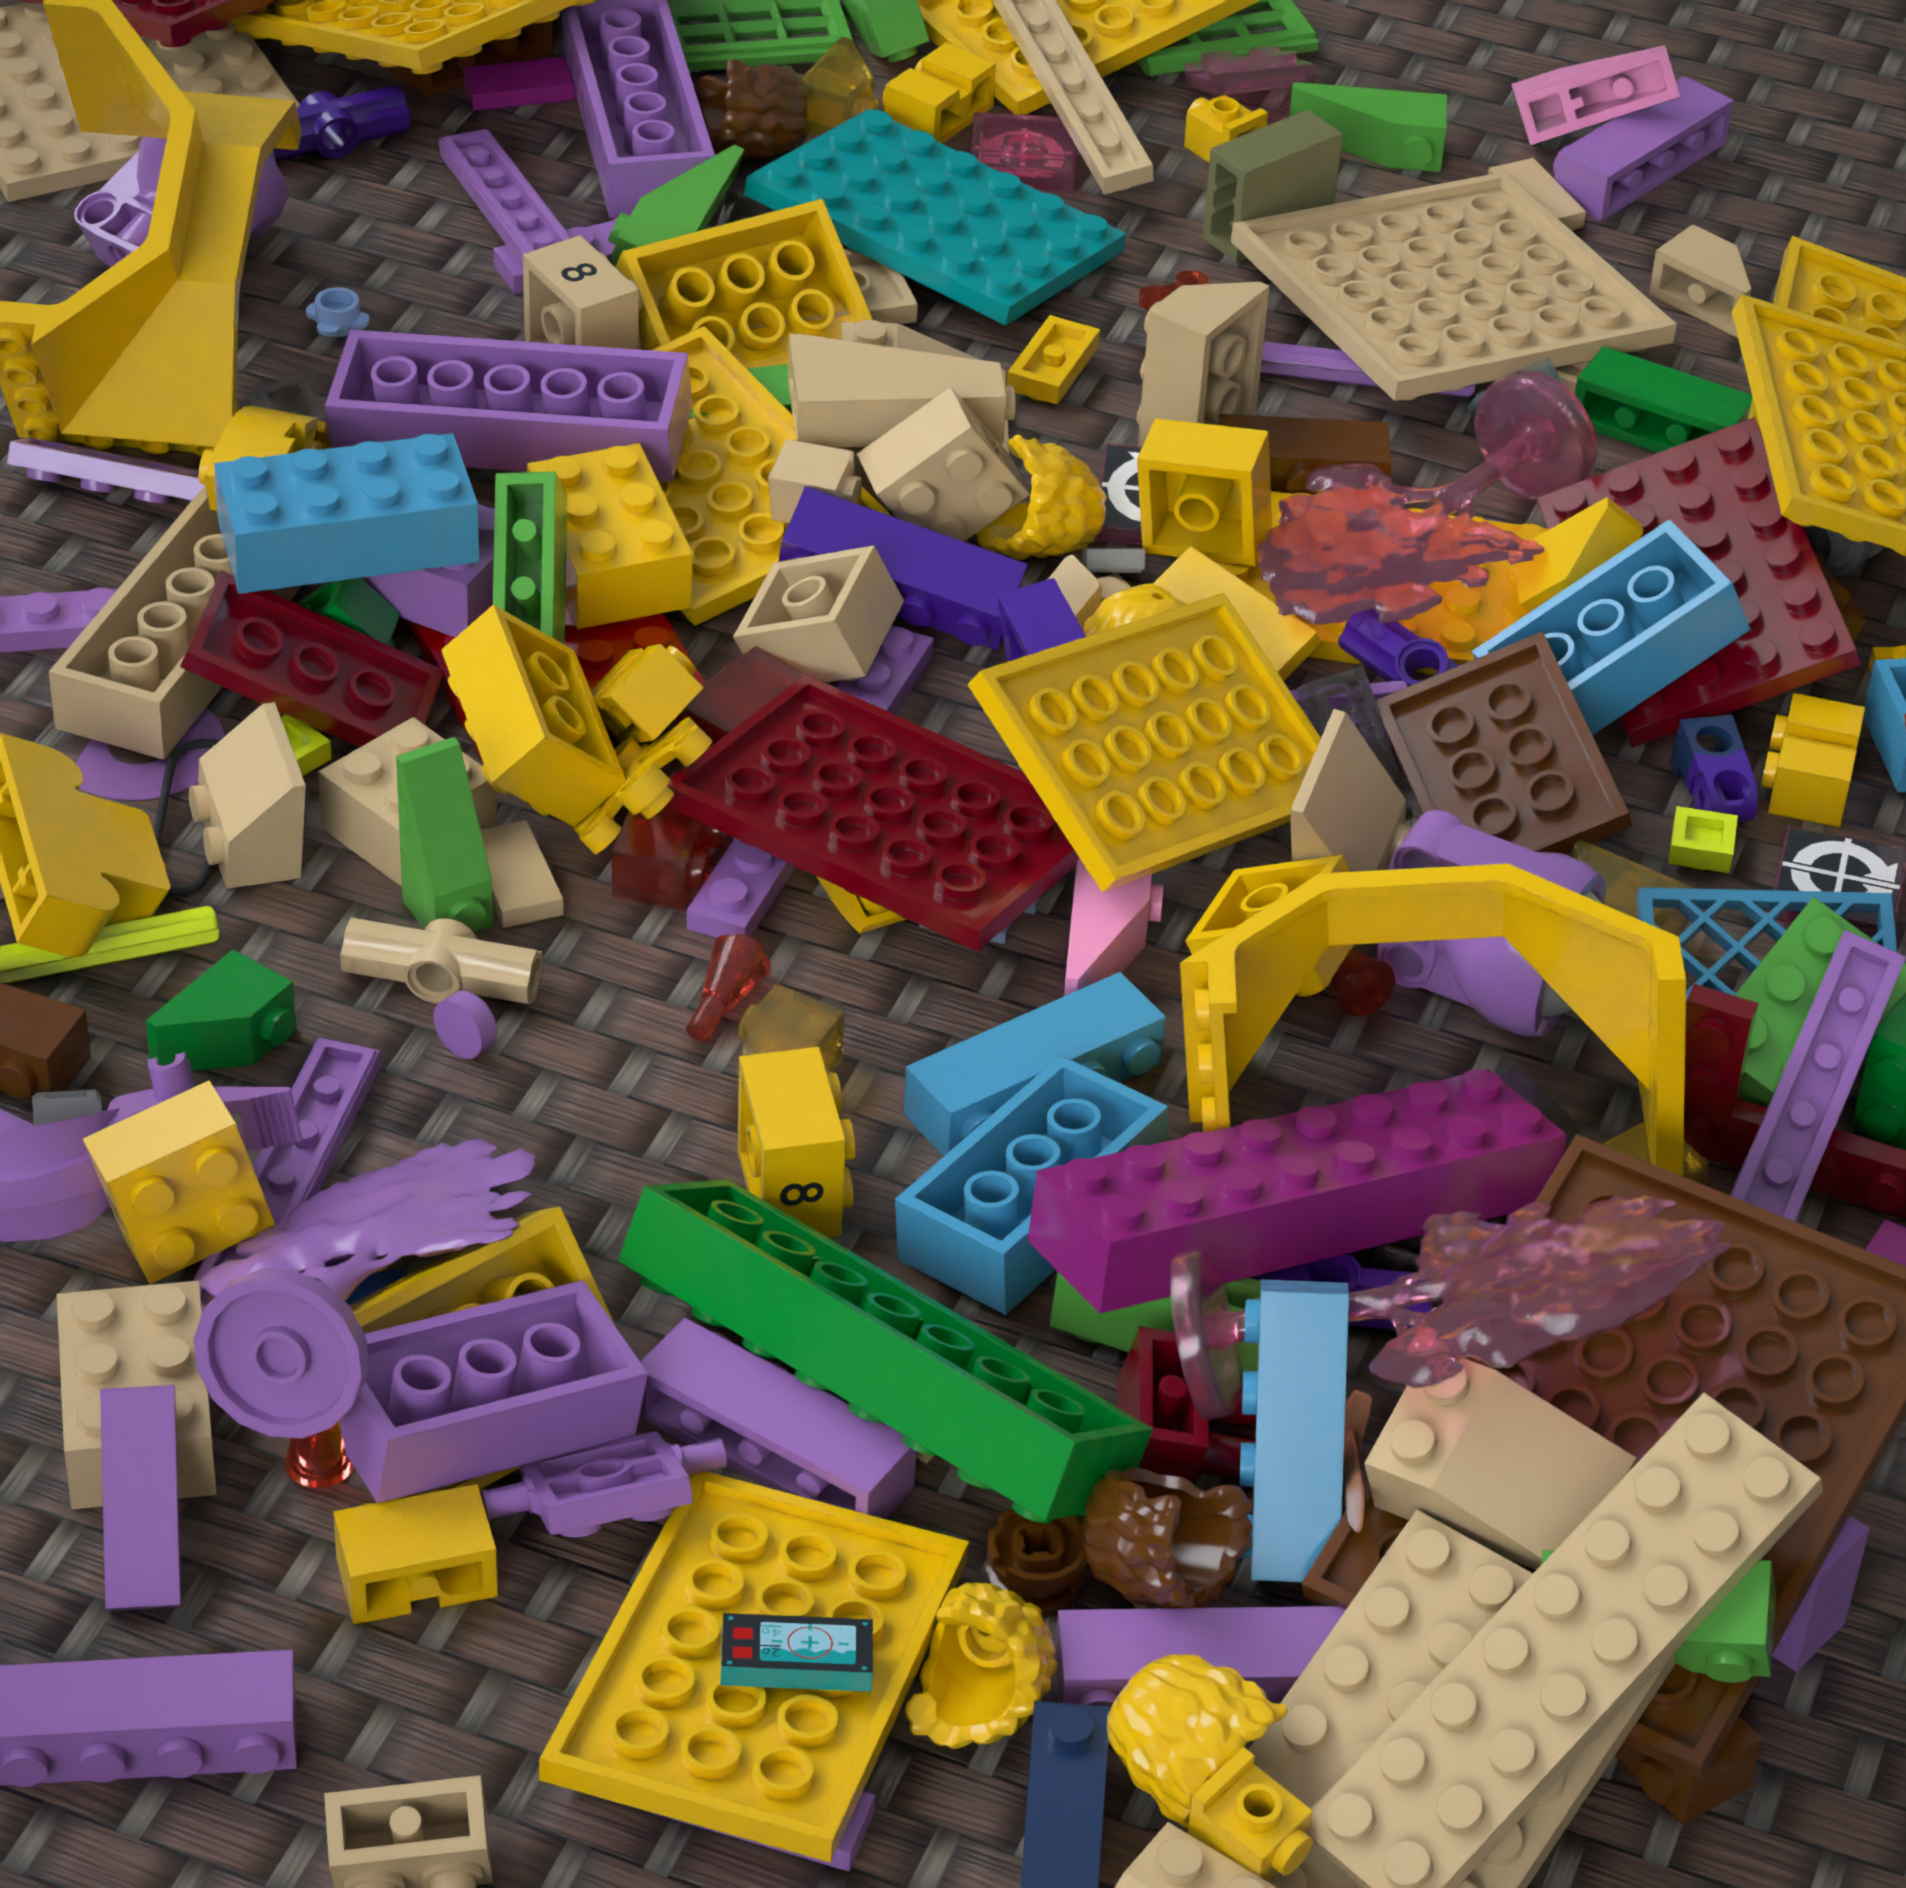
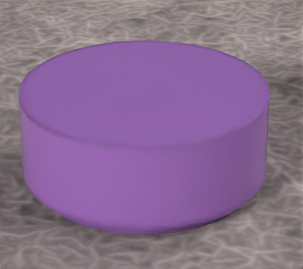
(465, 1024)

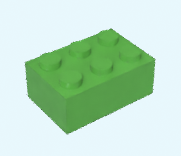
(1785, 990)

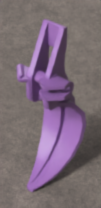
(50, 1178)

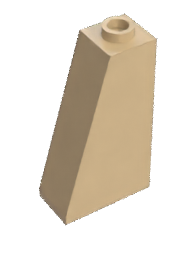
(859, 391)

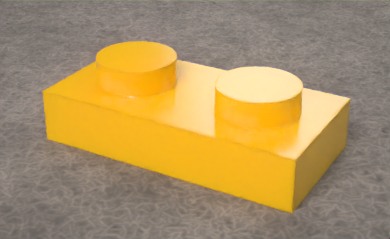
(1053, 359)

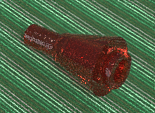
(733, 971)
(1362, 983)
(318, 1459)

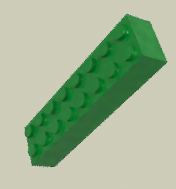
(881, 1346)

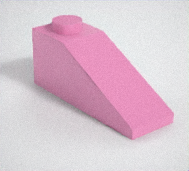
(1593, 92)
(1108, 927)

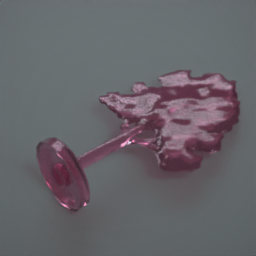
(1366, 552)
(1501, 1288)

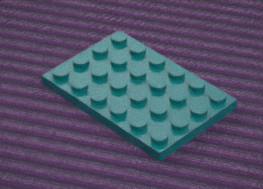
(940, 215)

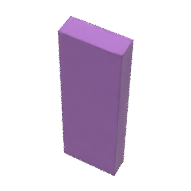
(140, 1498)

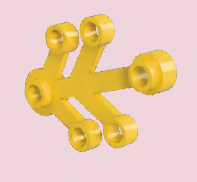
(645, 782)

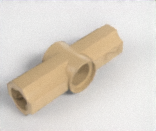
(441, 960)

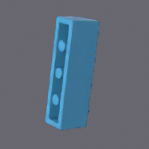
(1099, 1026)
(1298, 1423)

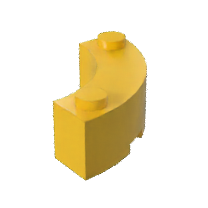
(261, 434)

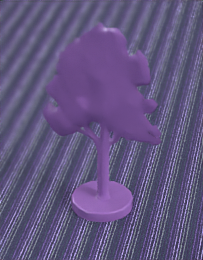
(278, 1334)

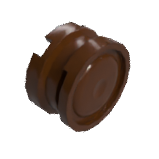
(1038, 1560)

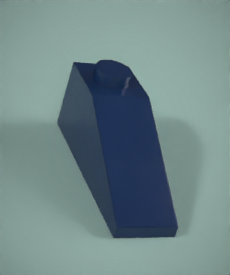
(1065, 1796)

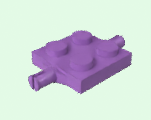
(606, 1483)

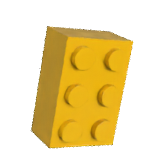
(621, 538)
(532, 717)

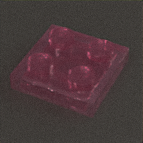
(1261, 70)

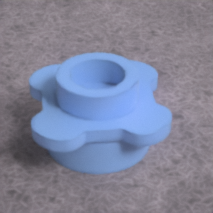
(337, 312)

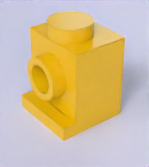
(1219, 122)
(1251, 1818)

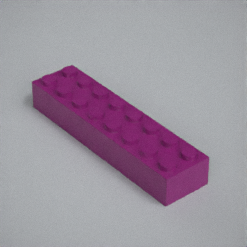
(1292, 1186)

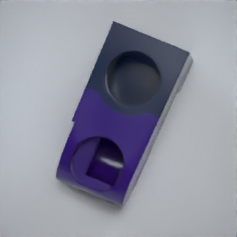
(1718, 776)

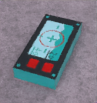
(797, 1652)

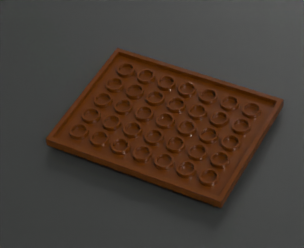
(1777, 1330)

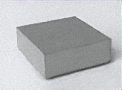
(1114, 560)
(64, 1105)

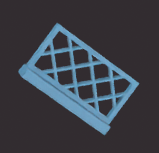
(1752, 904)

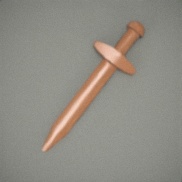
(1356, 1418)

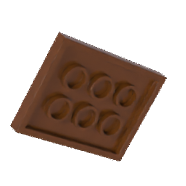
(1506, 750)

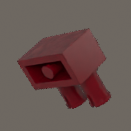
(1157, 1394)

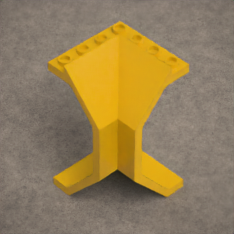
(155, 338)
(1603, 963)

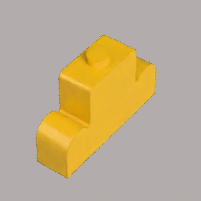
(70, 855)

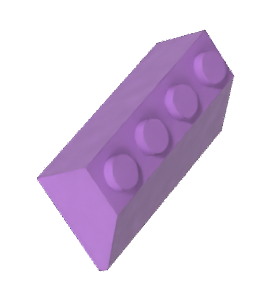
(491, 1391)

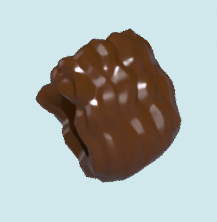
(756, 110)
(1164, 1537)

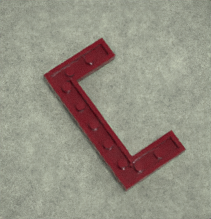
(1724, 1126)

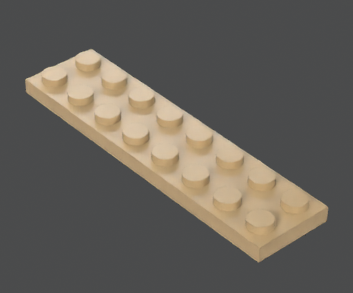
(1563, 1655)

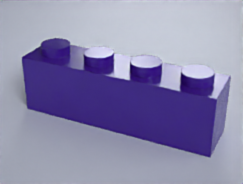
(938, 576)

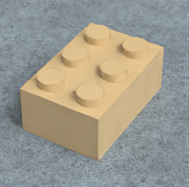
(132, 1341)

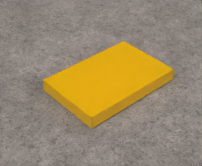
(1281, 638)

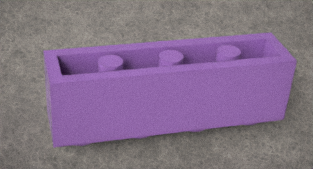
(1643, 149)
(773, 1423)
(1108, 1646)
(147, 1717)

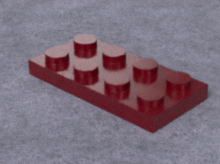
(308, 664)

